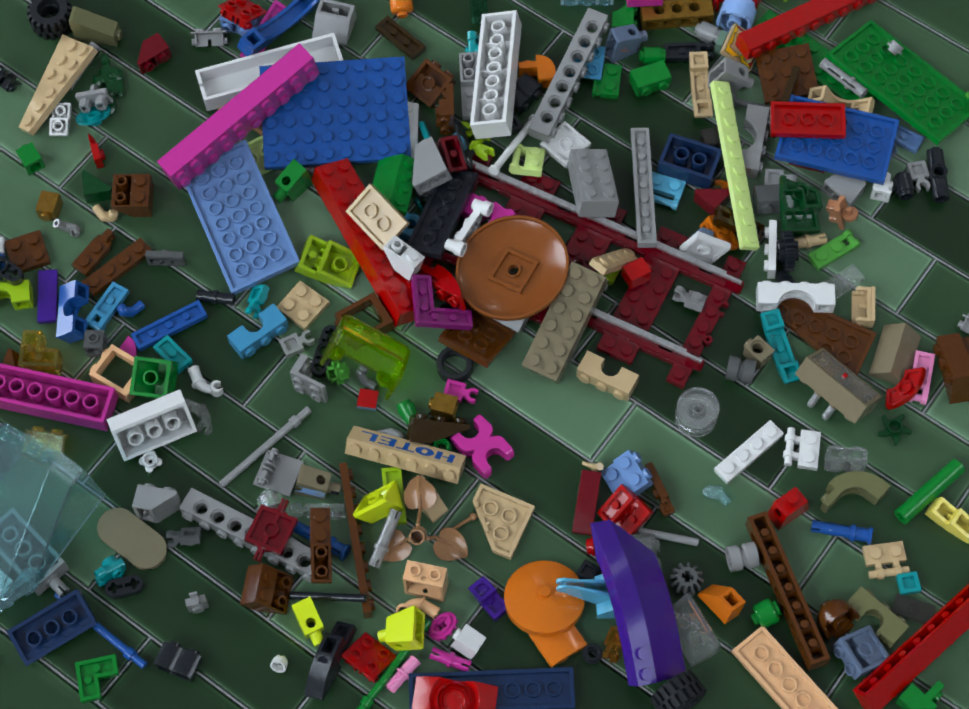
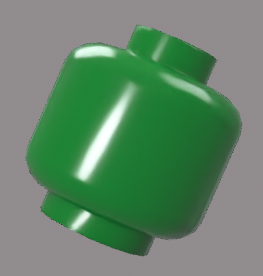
(766, 613)

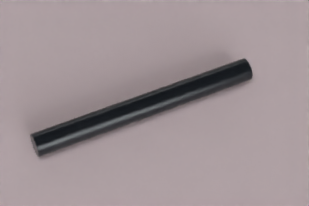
(344, 597)

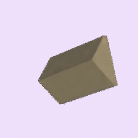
(894, 352)

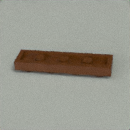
(116, 267)

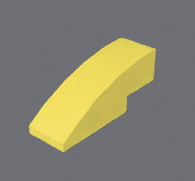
(949, 518)

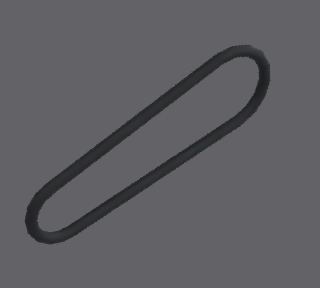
(470, 165)

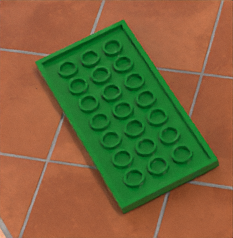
(902, 82)

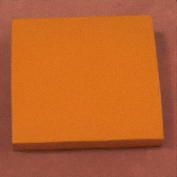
(559, 647)

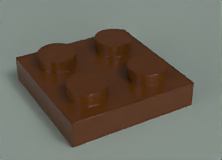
(28, 251)

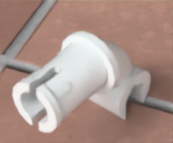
(201, 384)

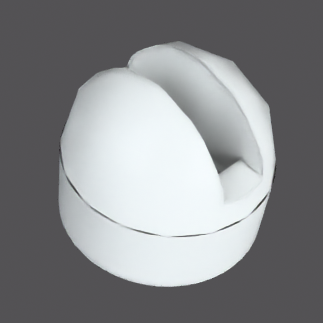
(275, 664)

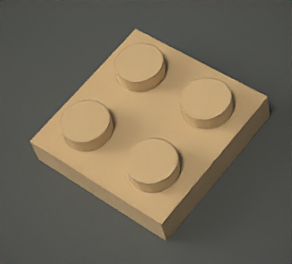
(303, 305)

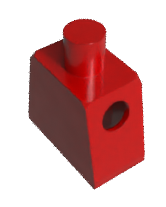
(790, 506)

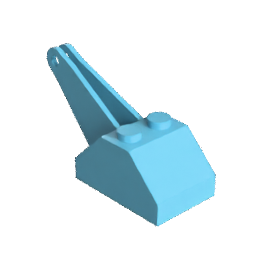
(589, 590)

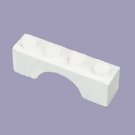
(818, 296)

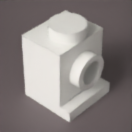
(882, 192)

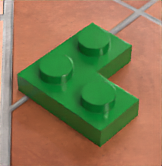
(91, 672)

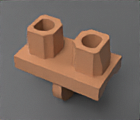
(841, 212)

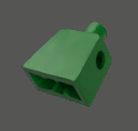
(292, 182)

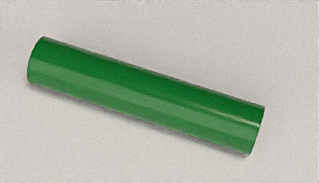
(929, 491)

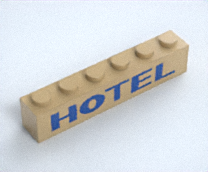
(405, 454)

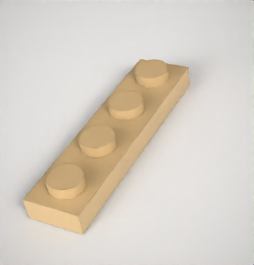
(612, 261)

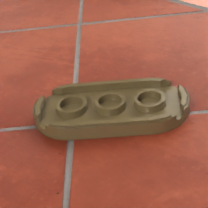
(132, 538)

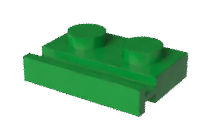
(610, 82)

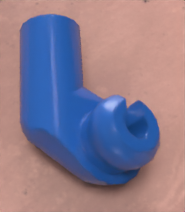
(125, 311)

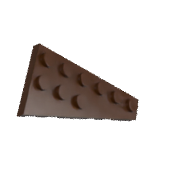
(835, 334)

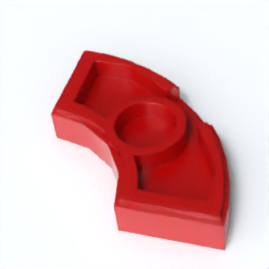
(906, 388)

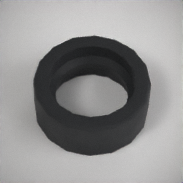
(461, 377)

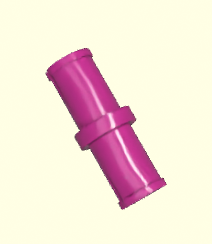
(450, 659)

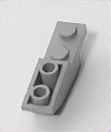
(467, 79)

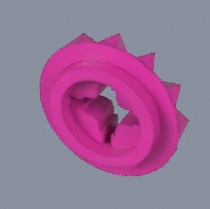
(440, 622)

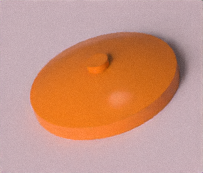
(536, 604)

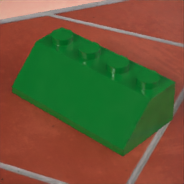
(395, 179)

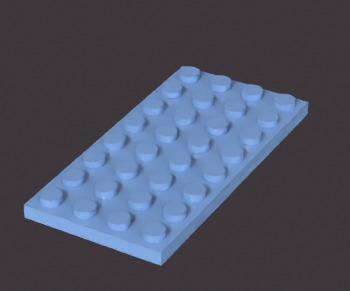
(241, 220)

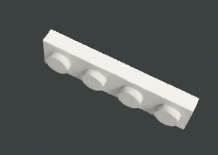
(748, 452)

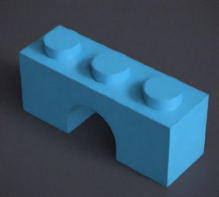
(247, 342)

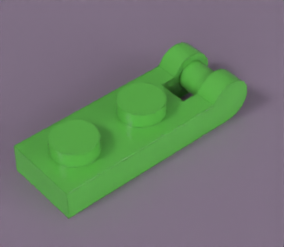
(833, 250)

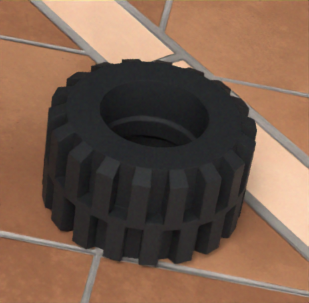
(49, 27)
(679, 692)

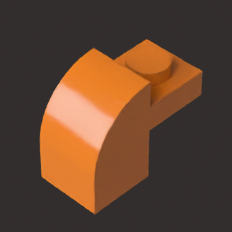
(542, 68)

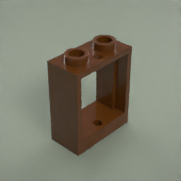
(371, 300)

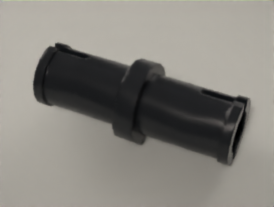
(215, 297)

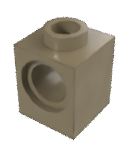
(758, 343)

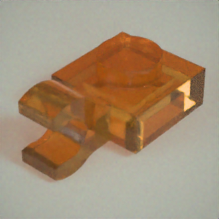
(613, 644)

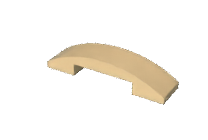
(699, 84)

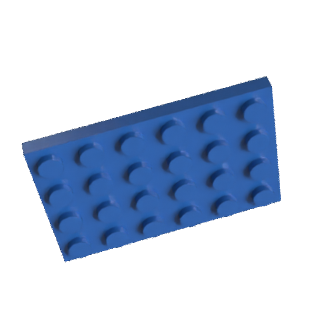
(860, 155)

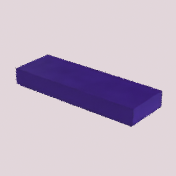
(47, 296)

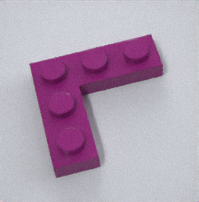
(430, 317)

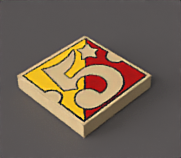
(731, 51)

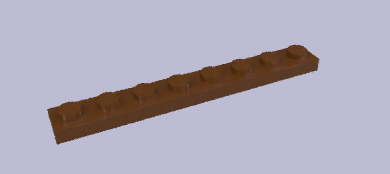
(358, 547)

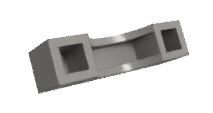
(755, 123)

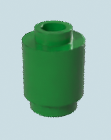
(651, 55)

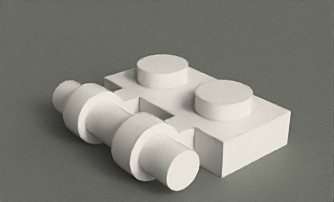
(808, 449)

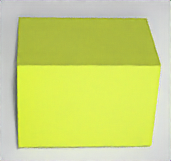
(378, 503)

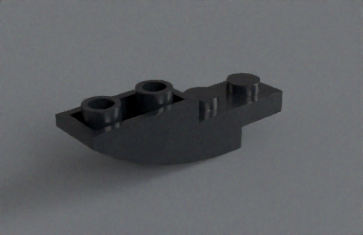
(327, 658)

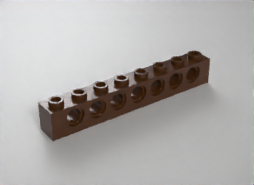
(787, 591)

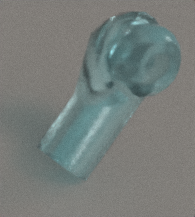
(716, 492)

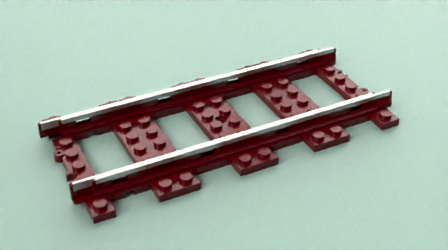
(630, 326)

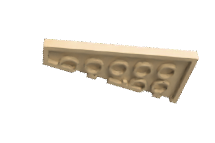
(63, 70)

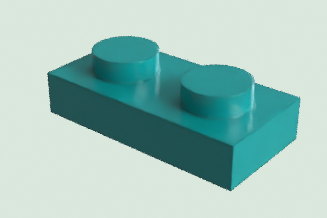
(171, 351)

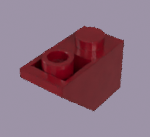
(152, 53)

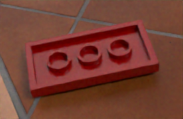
(807, 120)

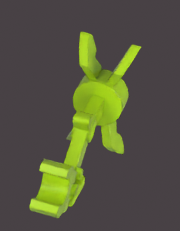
(480, 150)

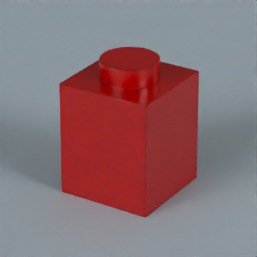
(636, 272)

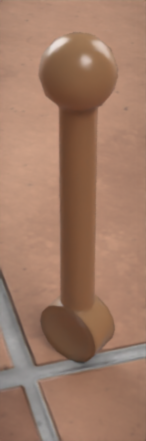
(473, 516)

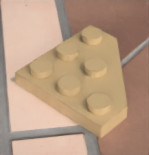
(502, 519)

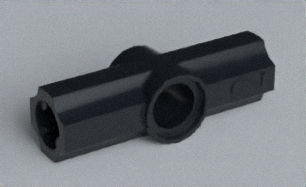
(938, 184)

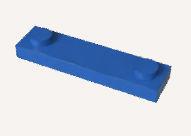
(169, 325)

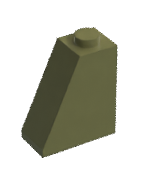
(94, 28)

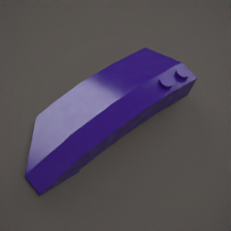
(639, 604)

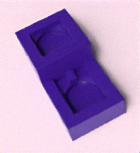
(488, 598)

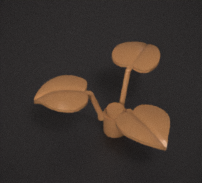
(448, 545)

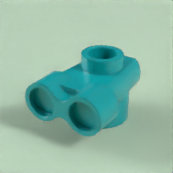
(473, 42)
(110, 569)

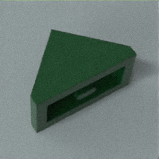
(95, 189)

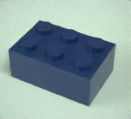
(689, 161)

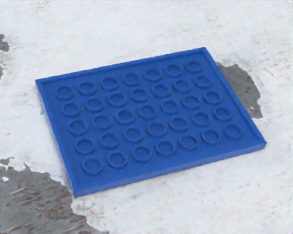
(345, 113)

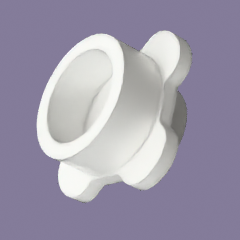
(151, 455)

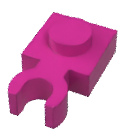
(459, 389)

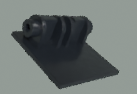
(8, 80)

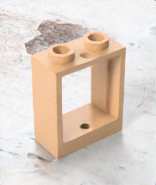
(97, 369)
(425, 576)

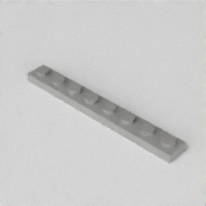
(643, 188)

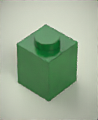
(30, 158)

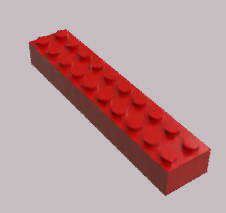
(338, 189)

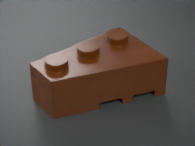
(954, 366)

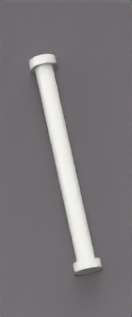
(495, 169)

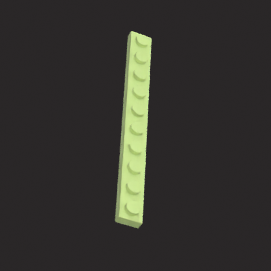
(734, 166)

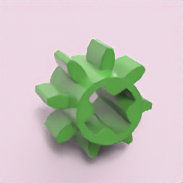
(337, 372)

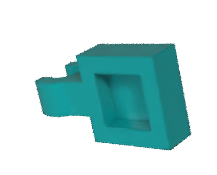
(256, 298)

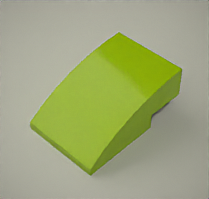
(327, 262)

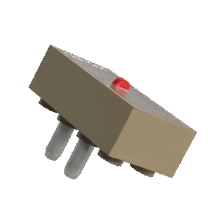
(837, 386)

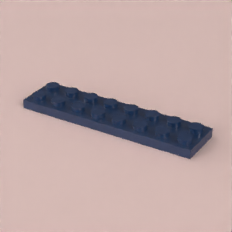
(518, 687)

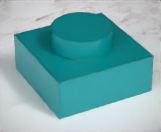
(908, 583)

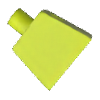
(305, 613)
(404, 630)

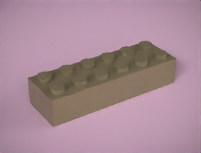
(565, 323)

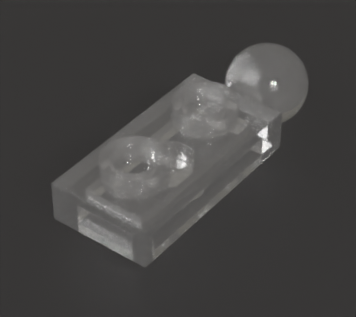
(337, 511)

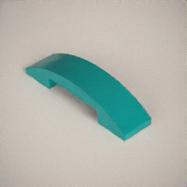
(777, 339)

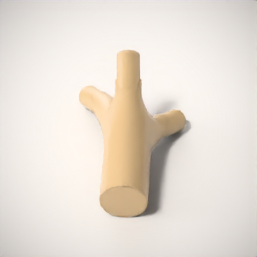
(594, 466)

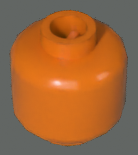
(401, 8)

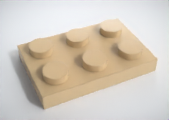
(377, 216)

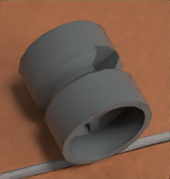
(740, 369)

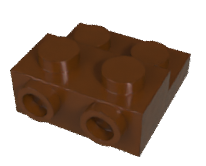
(429, 82)
(445, 111)

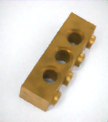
(669, 19)

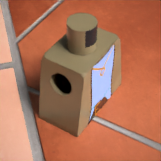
(315, 483)

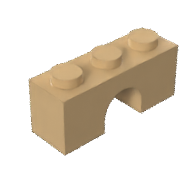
(620, 385)

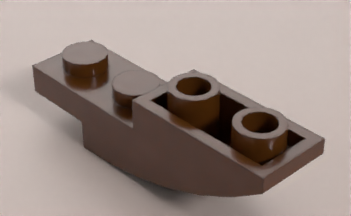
(320, 545)

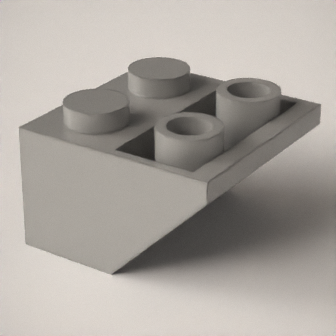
(334, 18)
(155, 503)

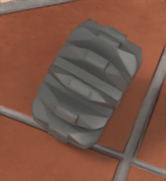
(693, 576)

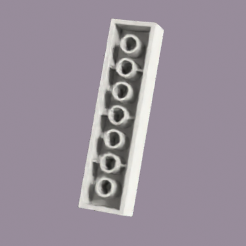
(496, 75)

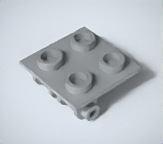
(278, 472)

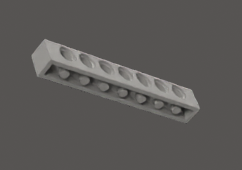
(591, 21)
(196, 500)

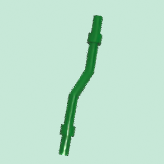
(367, 701)

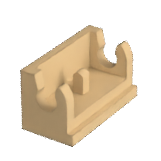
(863, 306)

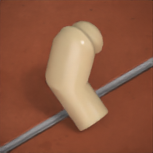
(105, 216)

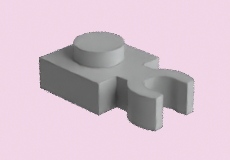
(919, 174)
(294, 345)

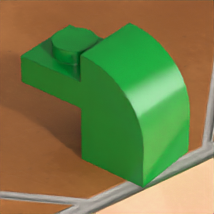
(915, 699)

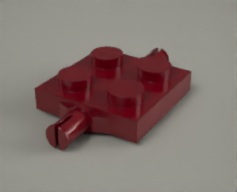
(271, 530)

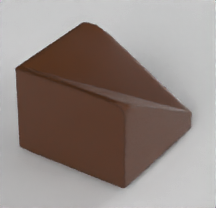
(11, 358)

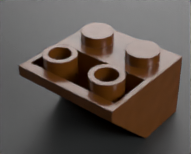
(132, 194)
(266, 589)

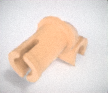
(422, 604)

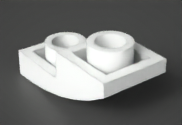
(60, 120)

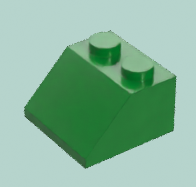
(153, 377)

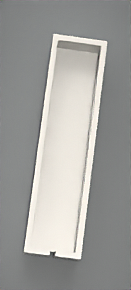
(227, 79)

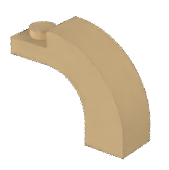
(823, 94)

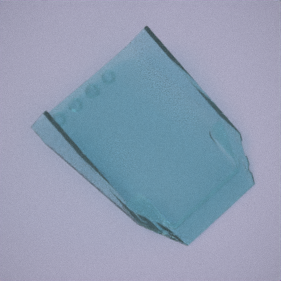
(41, 510)

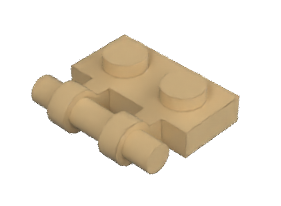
(885, 554)

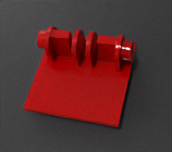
(241, 12)
(368, 657)

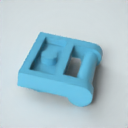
(668, 187)

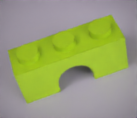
(20, 295)

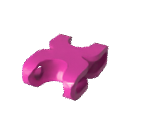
(482, 446)

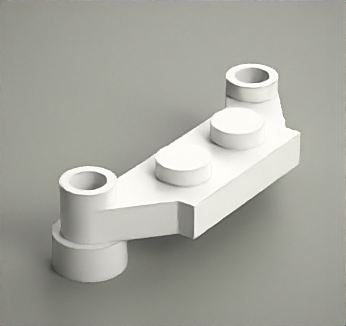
(470, 225)

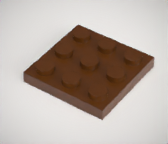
(775, 69)
(482, 342)

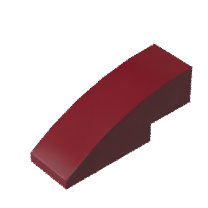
(586, 502)

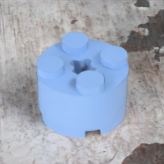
(736, 11)

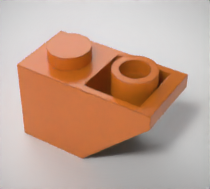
(722, 601)

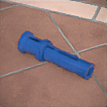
(851, 532)
(337, 548)

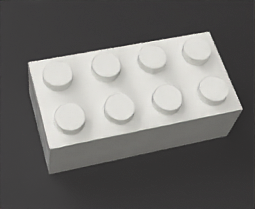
(151, 425)

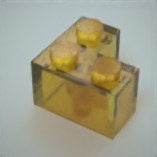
(36, 356)

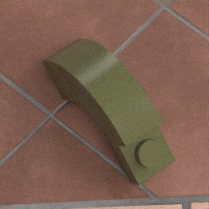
(854, 482)

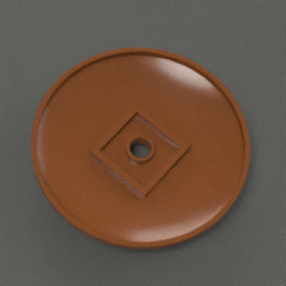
(506, 245)

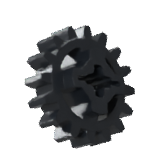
(787, 251)

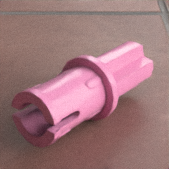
(402, 674)

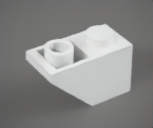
(403, 257)

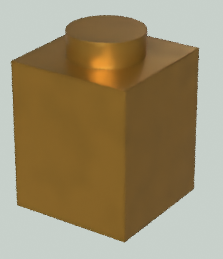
(49, 205)
(443, 405)

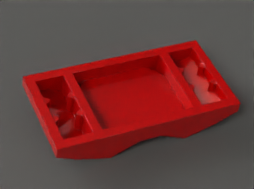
(453, 694)

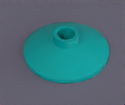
(93, 117)

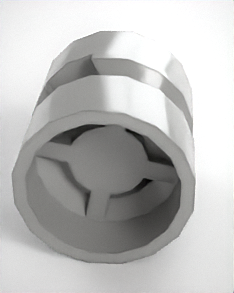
(742, 556)

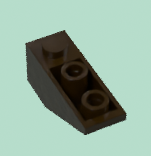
(430, 429)

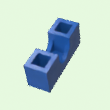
(71, 298)

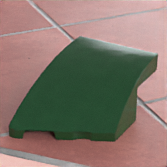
(799, 207)

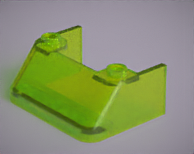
(370, 349)

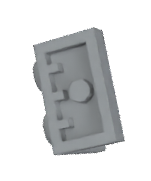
(303, 383)

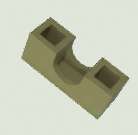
(891, 626)

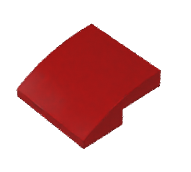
(625, 510)

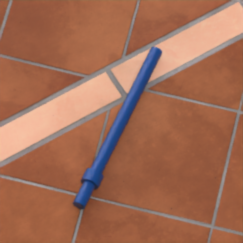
(128, 652)

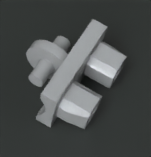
(93, 98)

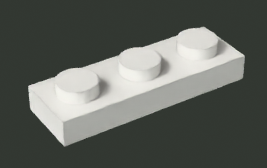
(770, 249)

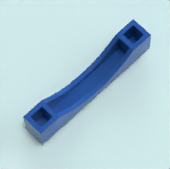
(266, 33)

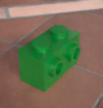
(650, 78)

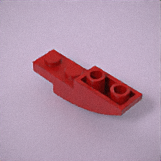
(445, 285)

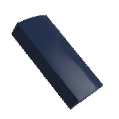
(52, 627)

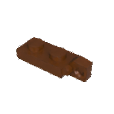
(94, 253)
(659, 492)

